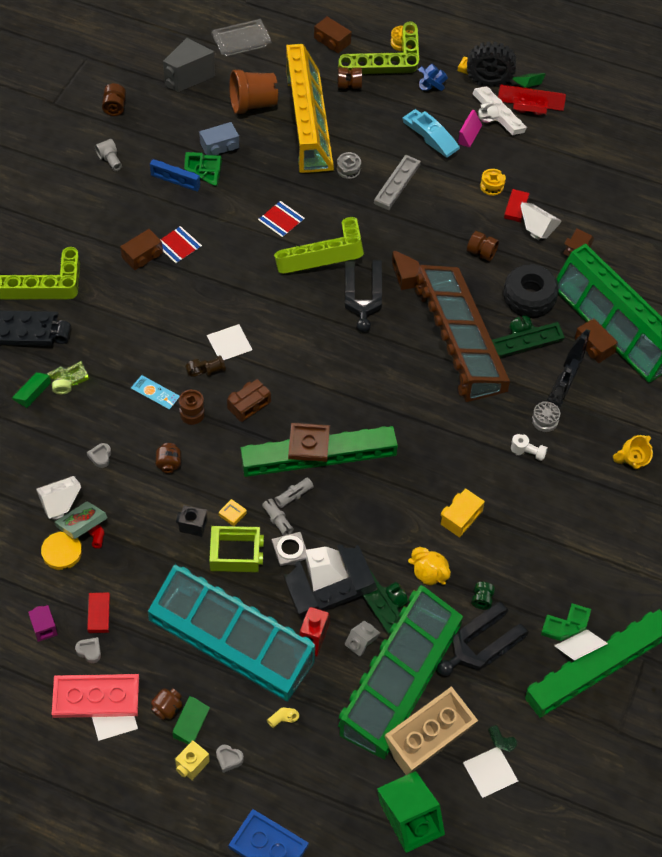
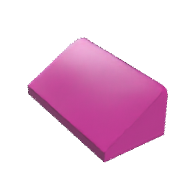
(469, 129)

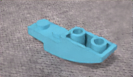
(432, 131)

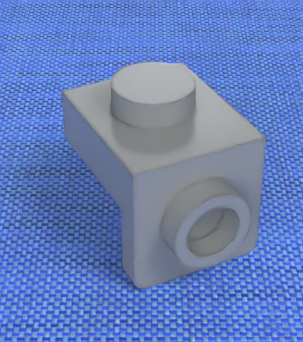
(361, 637)

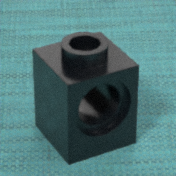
(195, 527)

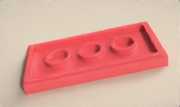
(95, 695)

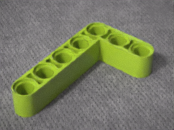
(386, 58)
(323, 252)
(45, 286)

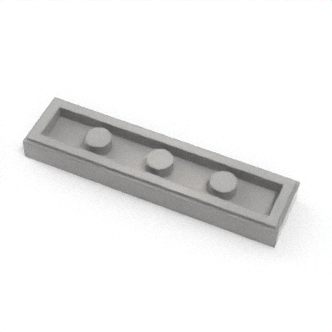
(397, 182)

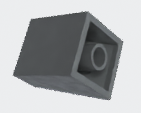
(188, 65)

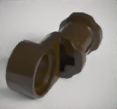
(198, 367)

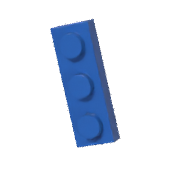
(175, 175)

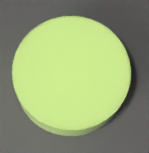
(61, 386)

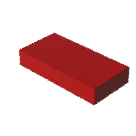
(513, 209)
(98, 613)

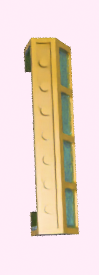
(309, 110)

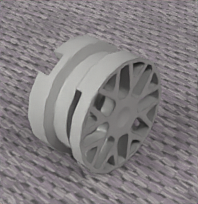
(348, 164)
(546, 417)

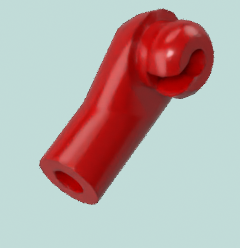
(97, 533)

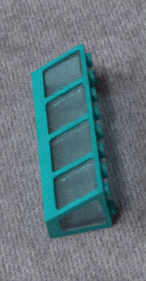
(232, 632)

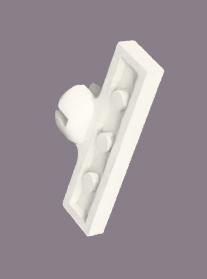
(495, 110)

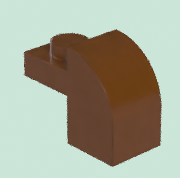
(578, 239)

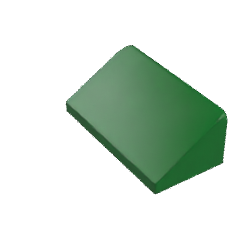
(529, 79)
(32, 389)
(190, 720)

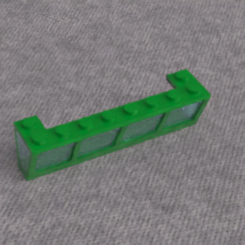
(603, 295)
(399, 671)

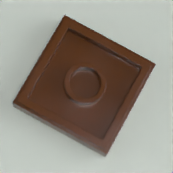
(309, 442)

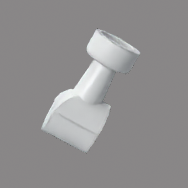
(521, 444)

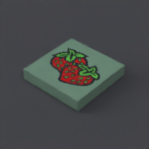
(80, 520)

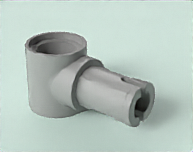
(108, 151)

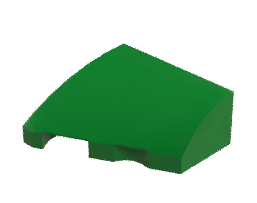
(204, 165)

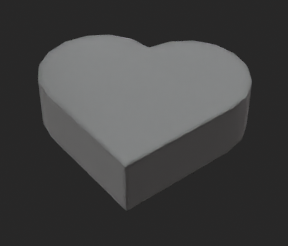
(100, 455)
(89, 650)
(229, 758)

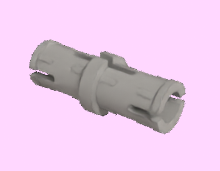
(294, 492)
(277, 517)

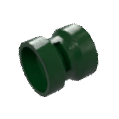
(483, 595)

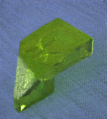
(74, 373)

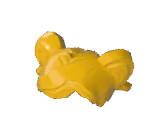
(635, 447)
(429, 566)

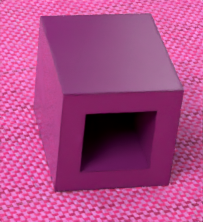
(42, 623)

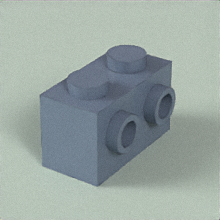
(219, 139)

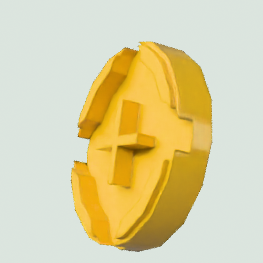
(61, 551)

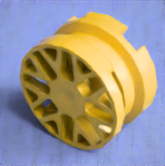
(396, 40)
(493, 181)

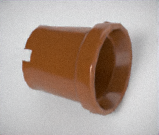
(252, 90)

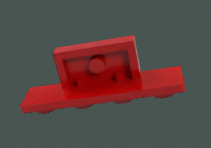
(531, 99)

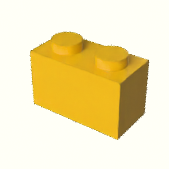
(462, 512)

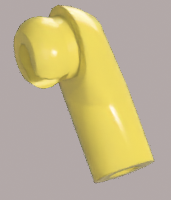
(283, 715)

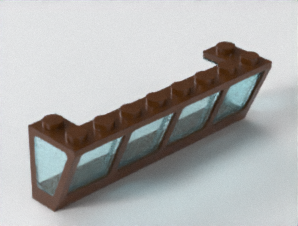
(463, 331)

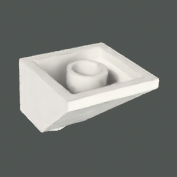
(538, 221)
(58, 496)
(325, 567)

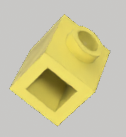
(191, 760)

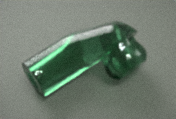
(501, 742)

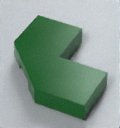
(562, 629)

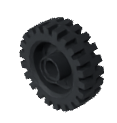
(491, 64)

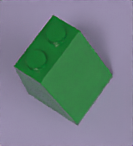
(411, 811)

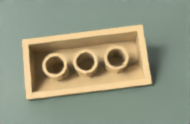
(429, 730)

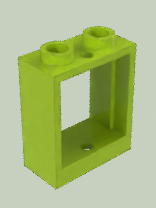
(231, 533)

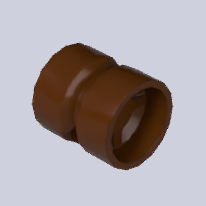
(355, 78)
(113, 99)
(481, 245)
(191, 407)

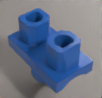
(432, 77)

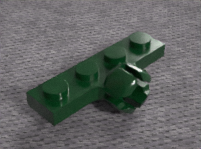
(527, 337)
(386, 603)

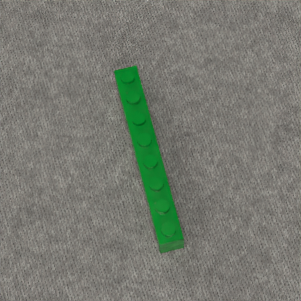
(341, 449)
(595, 666)

